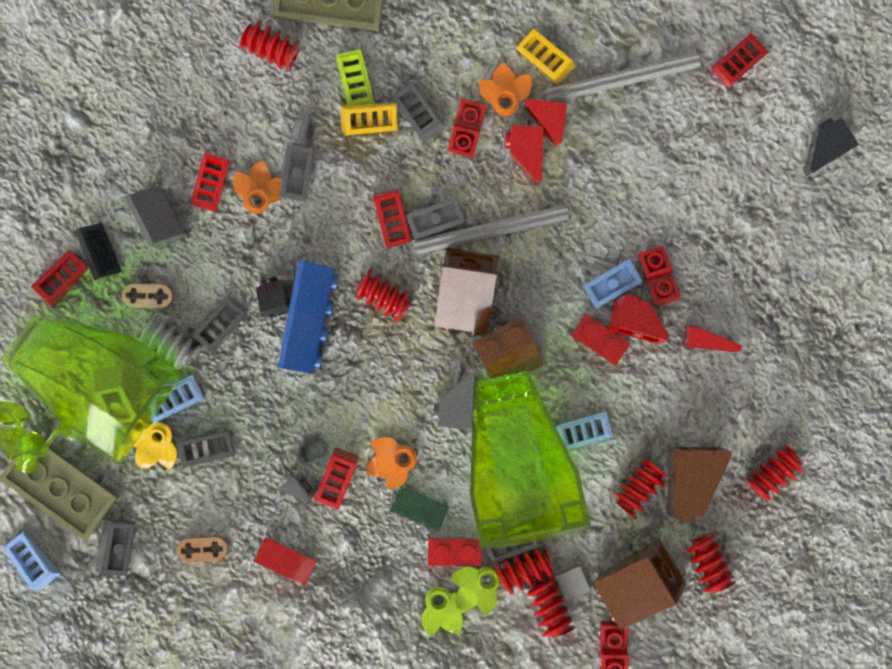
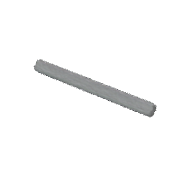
(623, 77)
(491, 229)

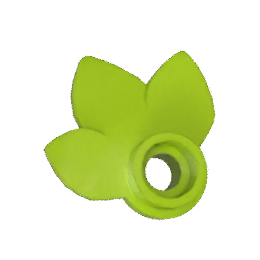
(473, 591)
(442, 614)

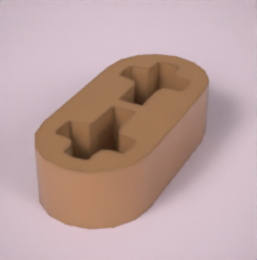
(148, 289)
(203, 555)

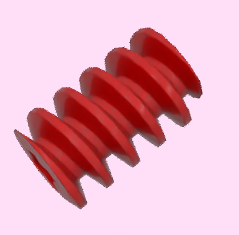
(270, 45)
(383, 295)
(776, 473)
(639, 487)
(710, 563)
(525, 570)
(551, 608)

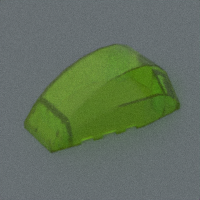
(92, 380)
(520, 467)

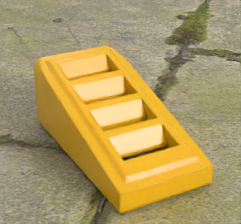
(563, 70)
(357, 109)

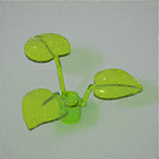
(21, 443)

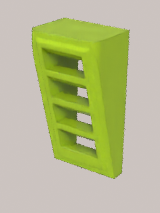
(348, 57)

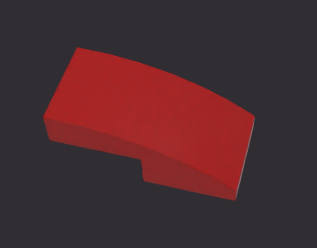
(467, 127)
(659, 276)
(284, 561)
(613, 646)

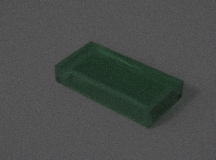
(419, 508)

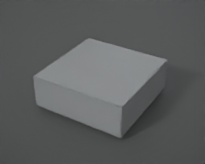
(572, 582)

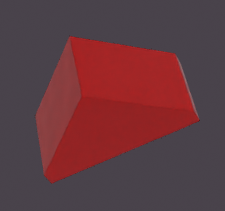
(550, 116)

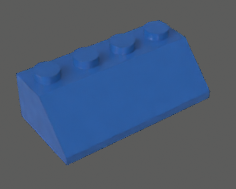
(307, 317)

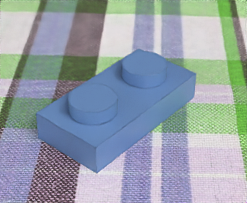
(612, 283)

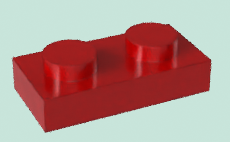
(600, 340)
(454, 552)

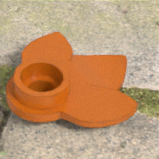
(505, 86)
(259, 184)
(387, 461)

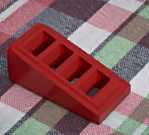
(725, 75)
(201, 180)
(387, 195)
(59, 292)
(703, 339)
(342, 457)

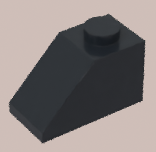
(828, 144)
(273, 298)

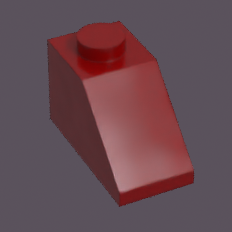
(526, 149)
(637, 320)

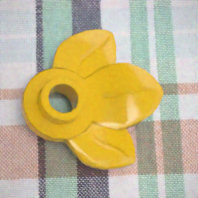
(152, 449)

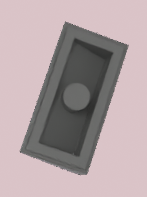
(298, 487)
(115, 547)

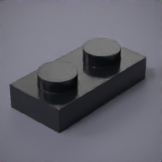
(98, 251)

